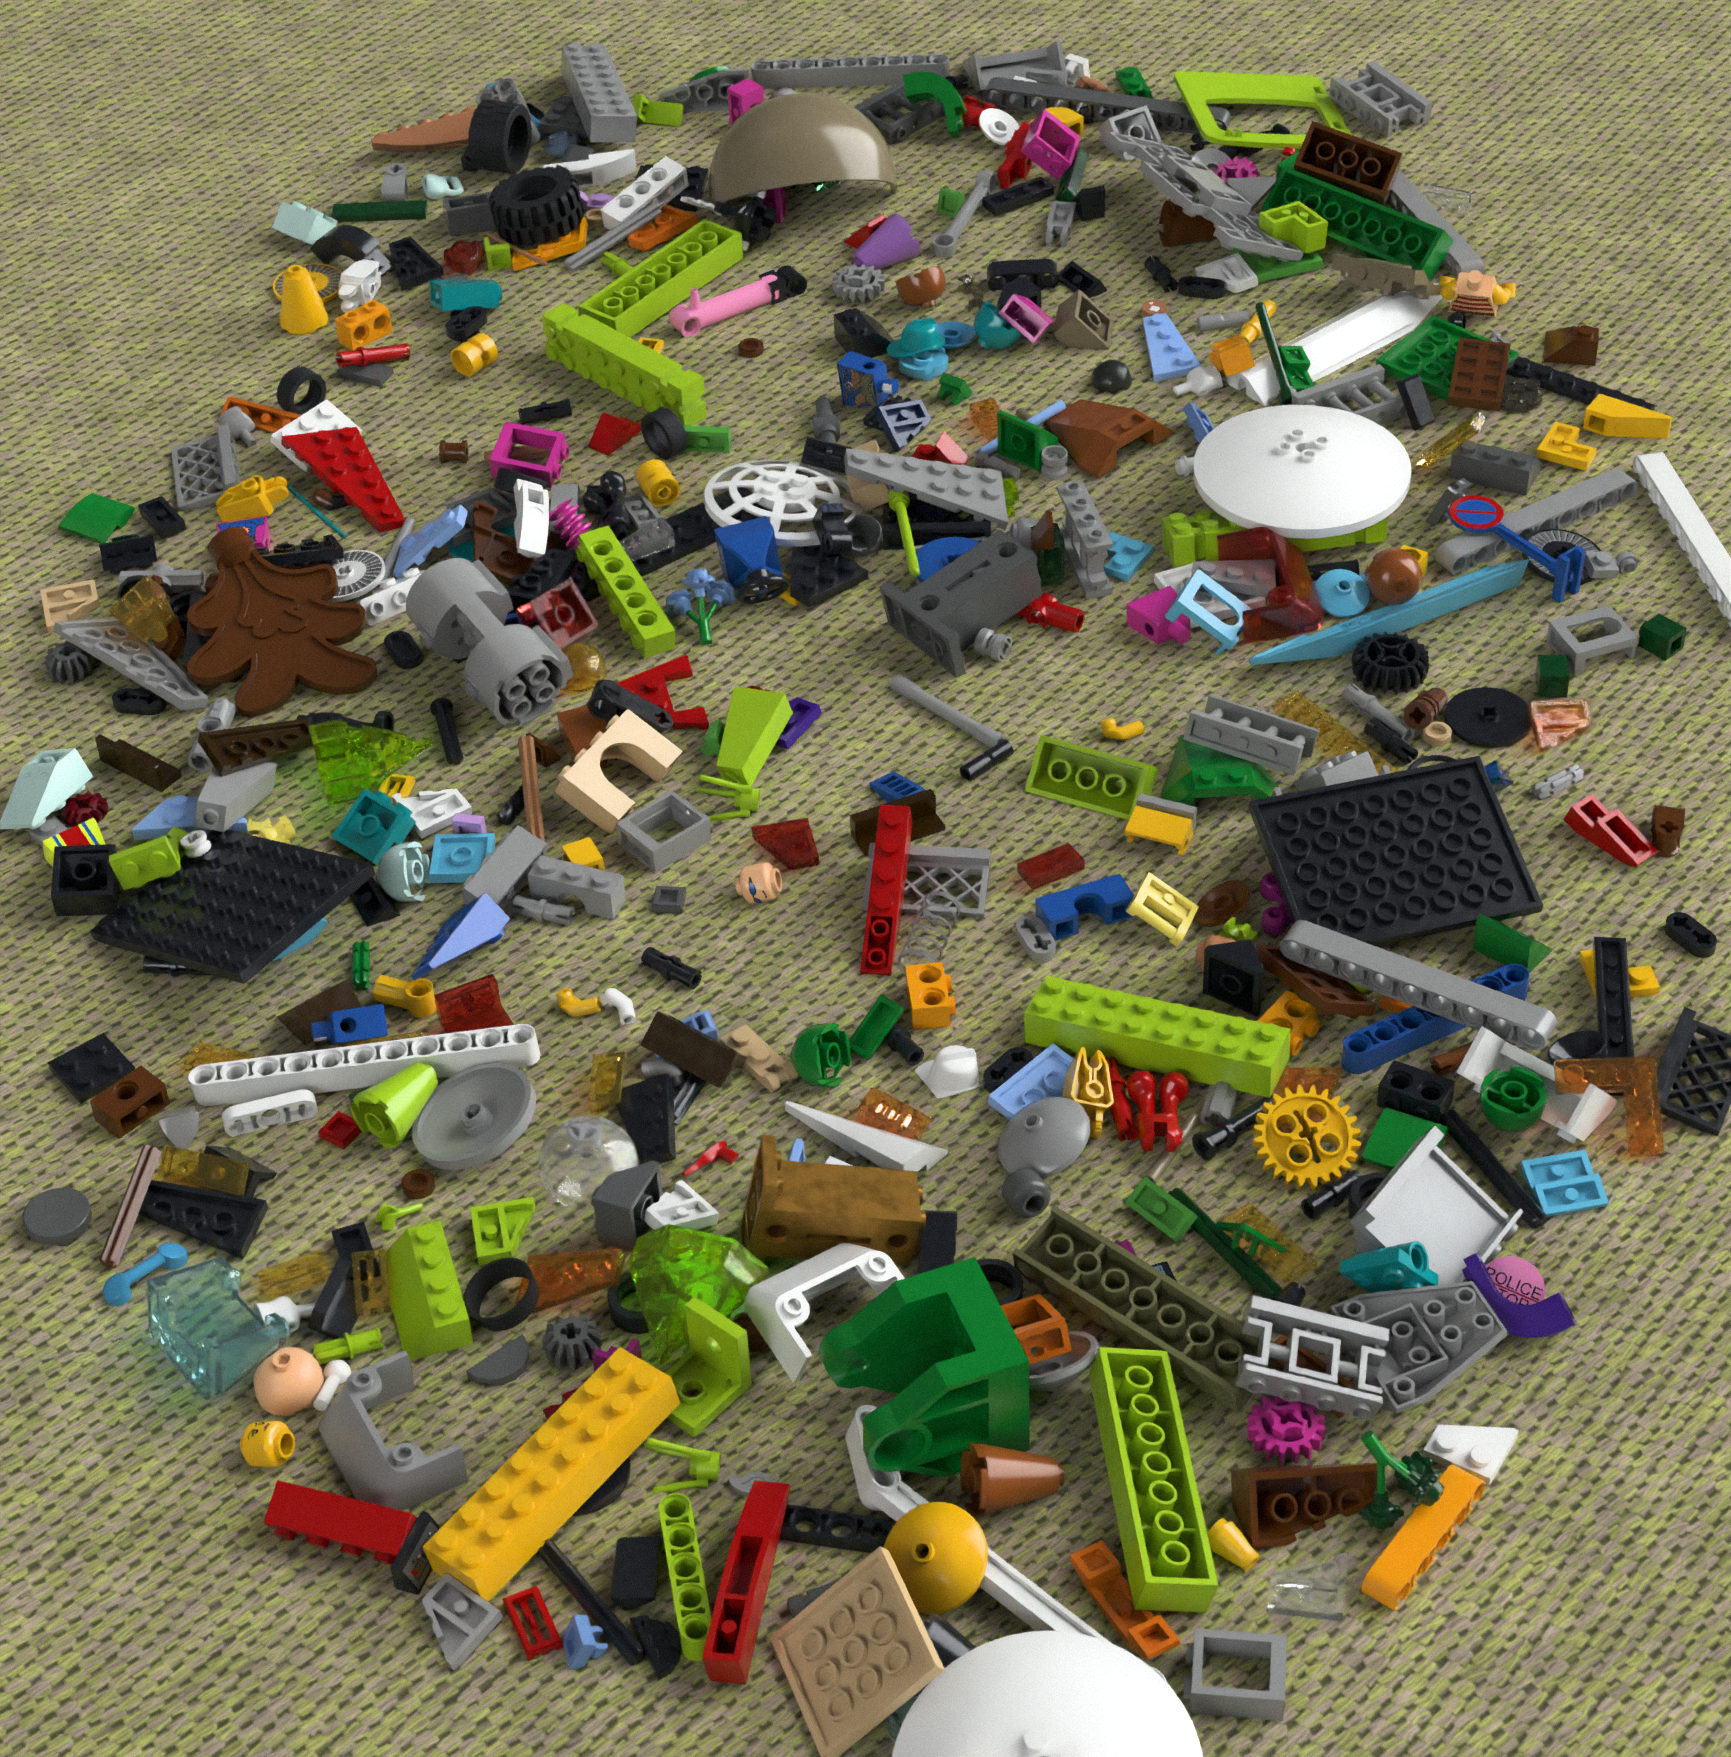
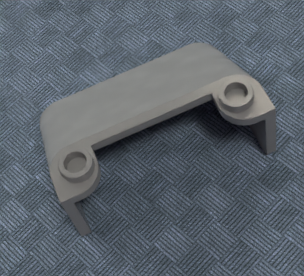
(1011, 65)

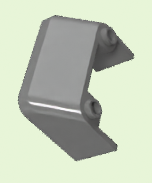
(372, 1472)

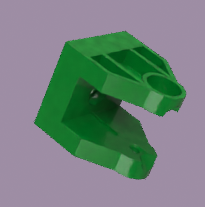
(949, 1359)

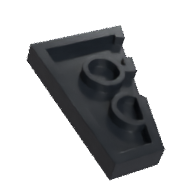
(413, 263)
(543, 575)
(649, 1118)

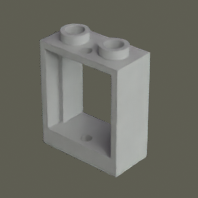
(634, 828)
(1236, 1701)

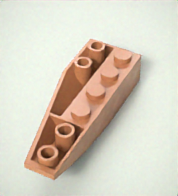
(428, 135)

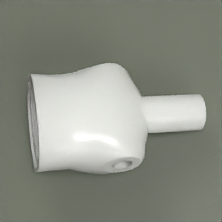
(1200, 381)
(285, 1308)

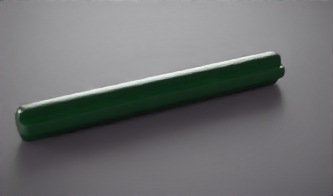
(1221, 1243)

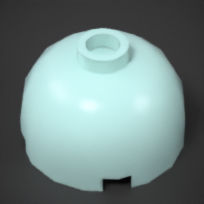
(400, 868)

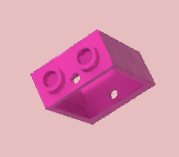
(1064, 142)
(534, 437)

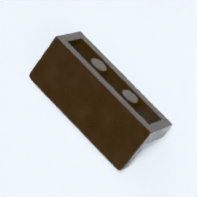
(137, 763)
(923, 812)
(691, 1049)

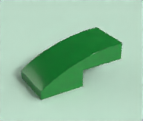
(1296, 367)

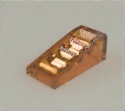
(984, 408)
(885, 1103)

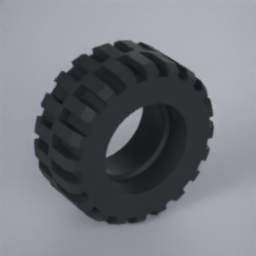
(536, 206)

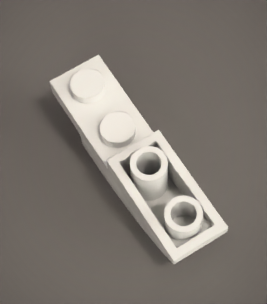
(600, 167)
(531, 518)

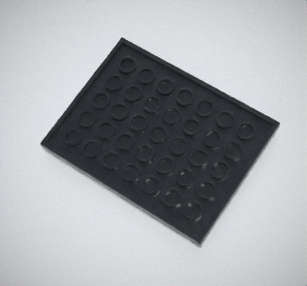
(1397, 853)
(233, 905)

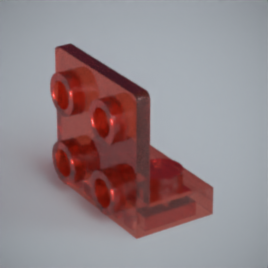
(471, 1006)

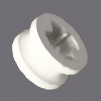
(195, 844)

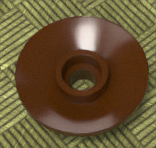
(1222, 903)

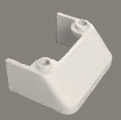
(1573, 1114)
(782, 1304)

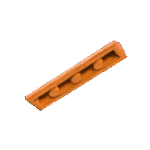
(263, 416)

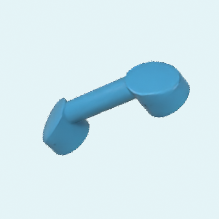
(118, 1285)

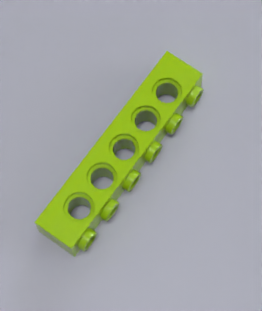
(625, 592)

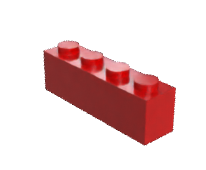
(338, 1521)

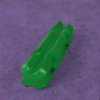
(360, 965)

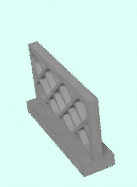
(225, 465)
(934, 860)

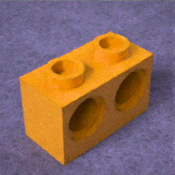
(363, 325)
(1231, 355)
(928, 995)
(1294, 1014)

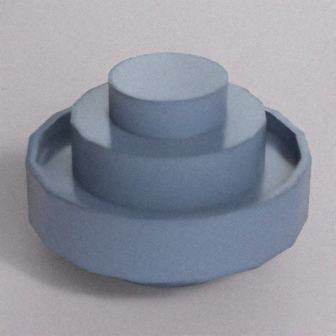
(560, 143)

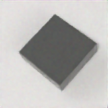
(669, 899)

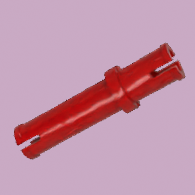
(364, 356)
(1120, 1108)

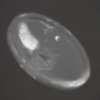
(574, 1178)

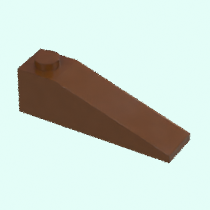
(1288, 1499)

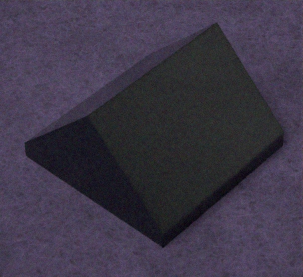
(1234, 975)

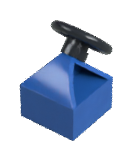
(751, 560)

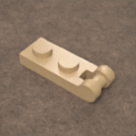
(760, 1059)

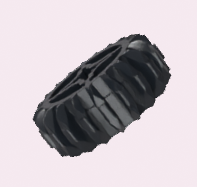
(1390, 662)

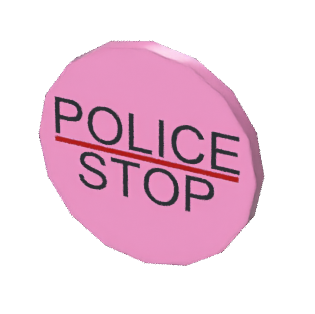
(1517, 1280)

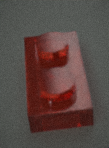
(1050, 866)

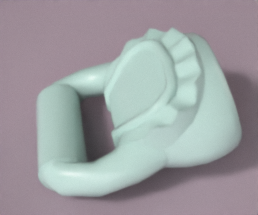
(437, 186)

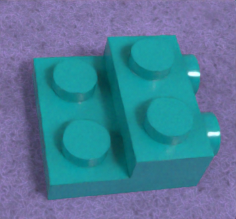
(374, 825)

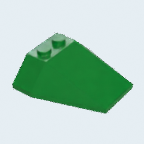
(1211, 773)

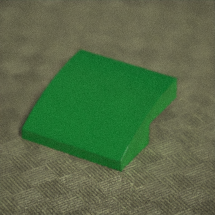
(96, 518)
(1394, 1136)

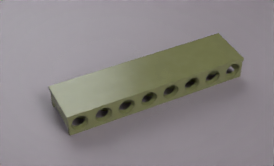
(1139, 1304)

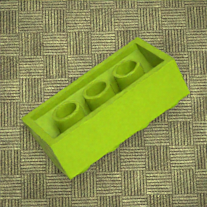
(1089, 777)
(426, 1293)

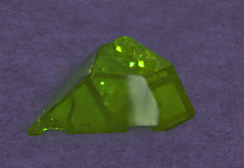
(358, 757)
(683, 1263)

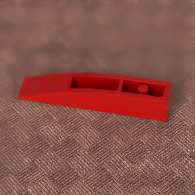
(886, 889)
(745, 1584)

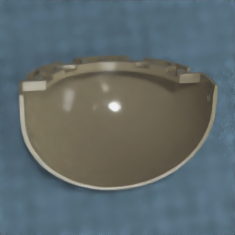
(798, 143)

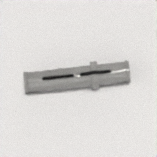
(1369, 706)

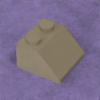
(1082, 323)

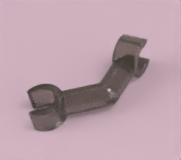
(969, 286)

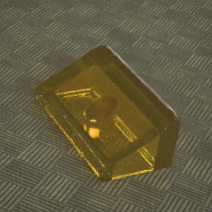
(605, 1081)

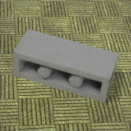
(506, 869)

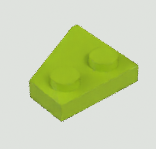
(500, 1228)

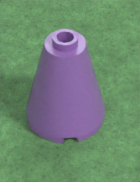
(888, 245)

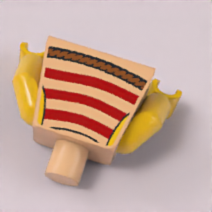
(1475, 293)

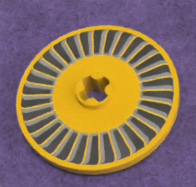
(324, 277)

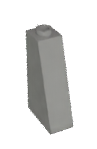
(233, 795)

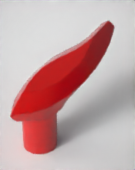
(710, 1155)

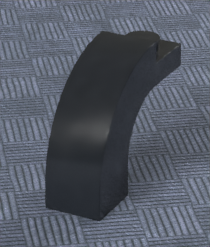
(350, 242)

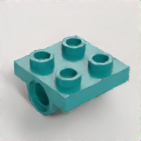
(1390, 1268)

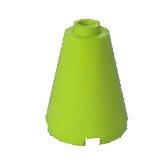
(394, 1103)

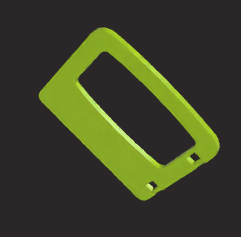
(1248, 88)

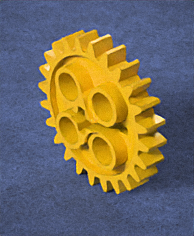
(1333, 1129)

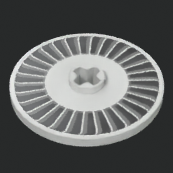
(357, 574)

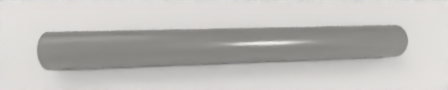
(392, 556)

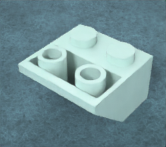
(302, 223)

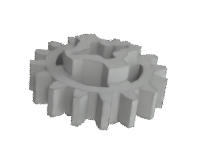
(858, 283)

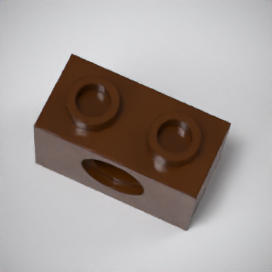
(129, 1102)

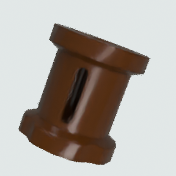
(453, 451)

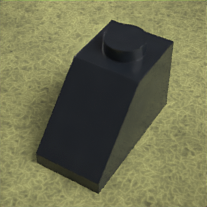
(1021, 287)

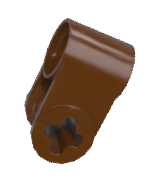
(1667, 829)

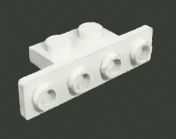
(389, 597)

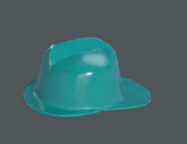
(916, 338)

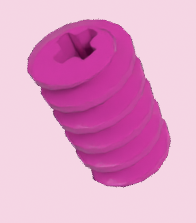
(569, 523)

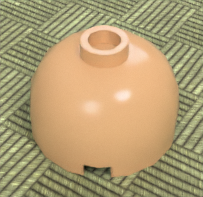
(288, 1381)

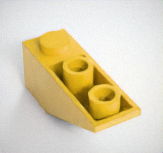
(1623, 419)

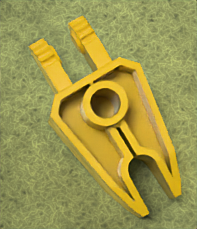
(251, 498)
(1090, 1087)

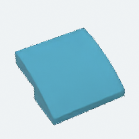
(1564, 1183)

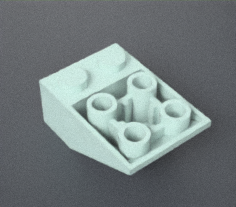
(44, 787)

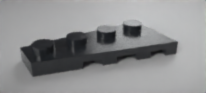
(301, 555)

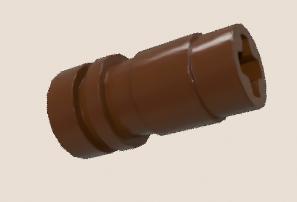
(1425, 708)

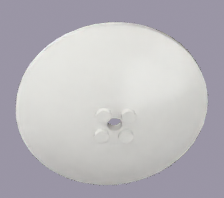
(1047, 1700)

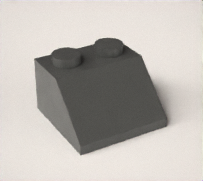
(623, 1202)

